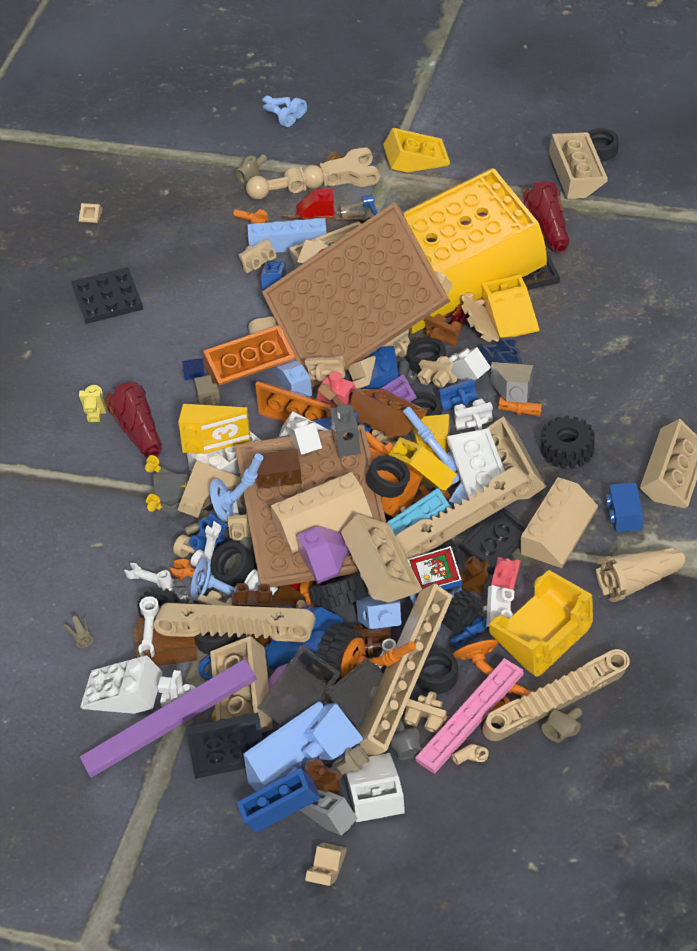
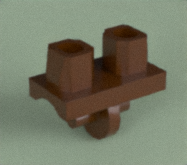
(475, 575)
(243, 597)
(373, 638)
(324, 777)

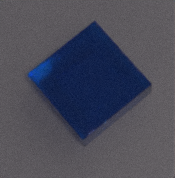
(193, 369)

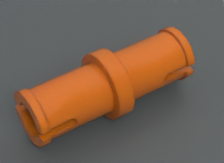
(520, 408)

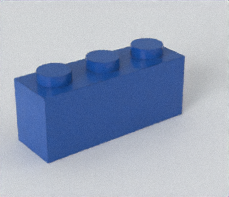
(278, 800)

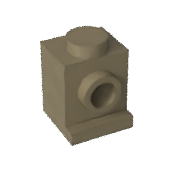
(207, 391)

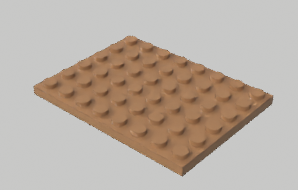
(357, 292)
(273, 558)

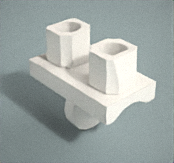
(474, 416)
(498, 603)
(172, 688)

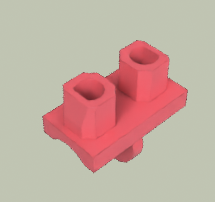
(506, 573)

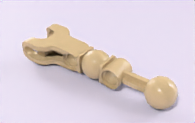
(335, 172)

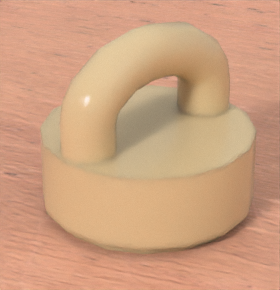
(182, 547)

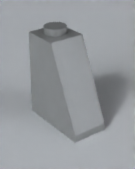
(512, 380)

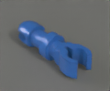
(469, 632)

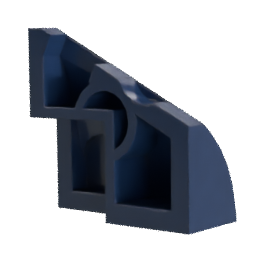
(501, 352)

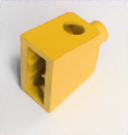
(439, 426)

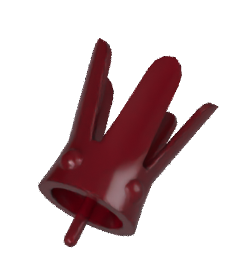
(459, 315)

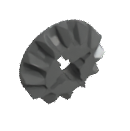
(181, 592)

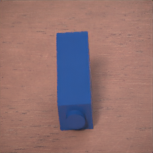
(280, 652)

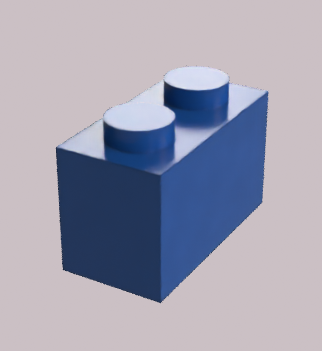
(625, 507)

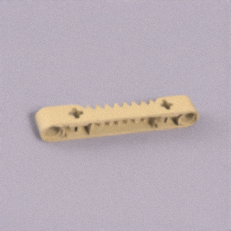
(510, 484)
(293, 625)
(556, 696)

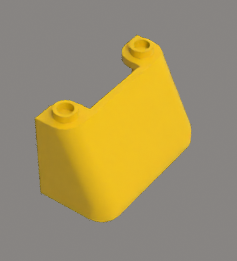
(546, 623)

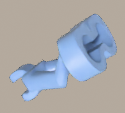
(288, 114)

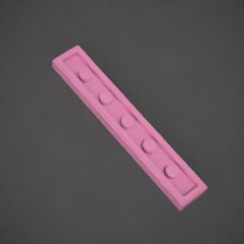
(469, 716)

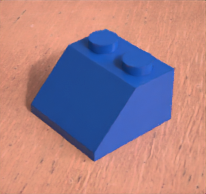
(384, 368)

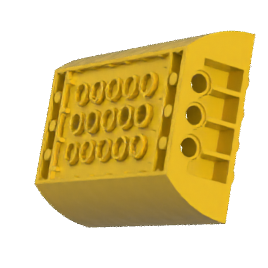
(488, 248)

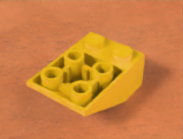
(509, 306)

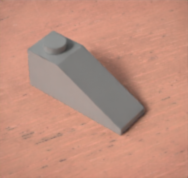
(331, 812)

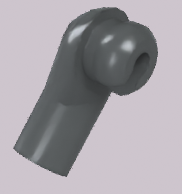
(403, 369)

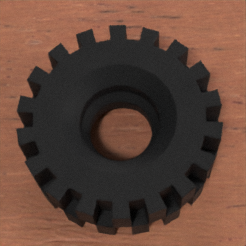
(567, 452)
(338, 591)
(335, 644)

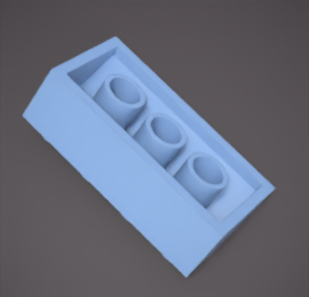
(287, 233)
(280, 752)

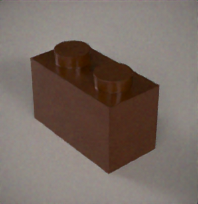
(279, 469)

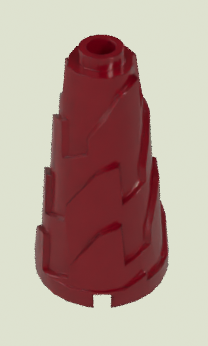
(547, 209)
(134, 417)

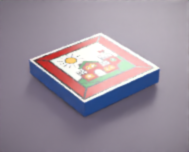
(436, 568)

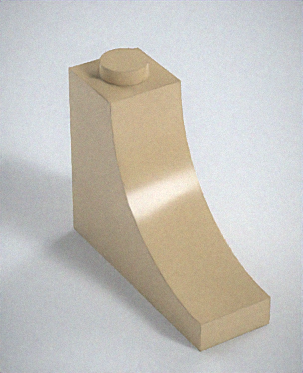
(197, 492)

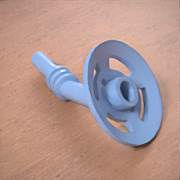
(428, 437)
(227, 498)
(205, 580)

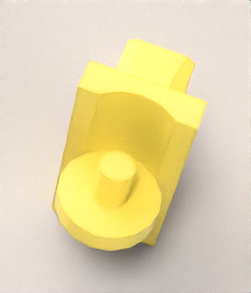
(93, 403)

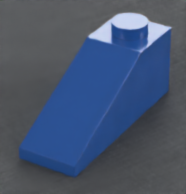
(272, 273)

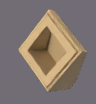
(90, 213)

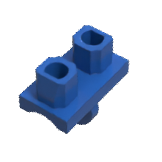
(457, 394)
(199, 542)

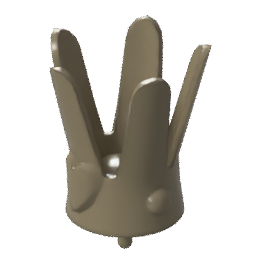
(347, 213)
(83, 636)

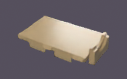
(479, 317)

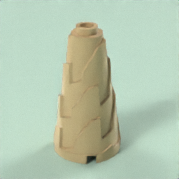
(632, 572)

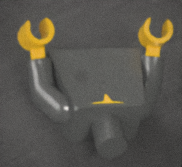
(167, 489)

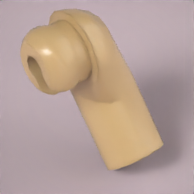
(470, 752)

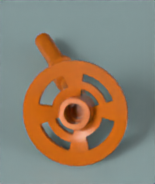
(477, 653)
(352, 660)

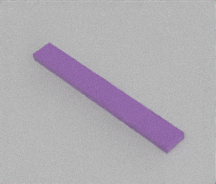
(168, 718)

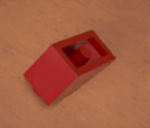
(317, 203)

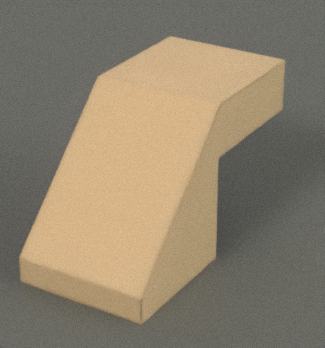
(362, 372)
(326, 864)

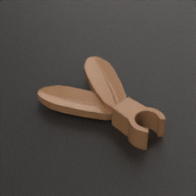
(330, 394)

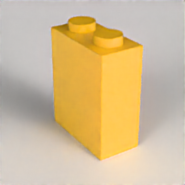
(424, 463)

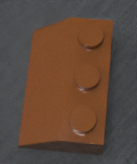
(384, 411)

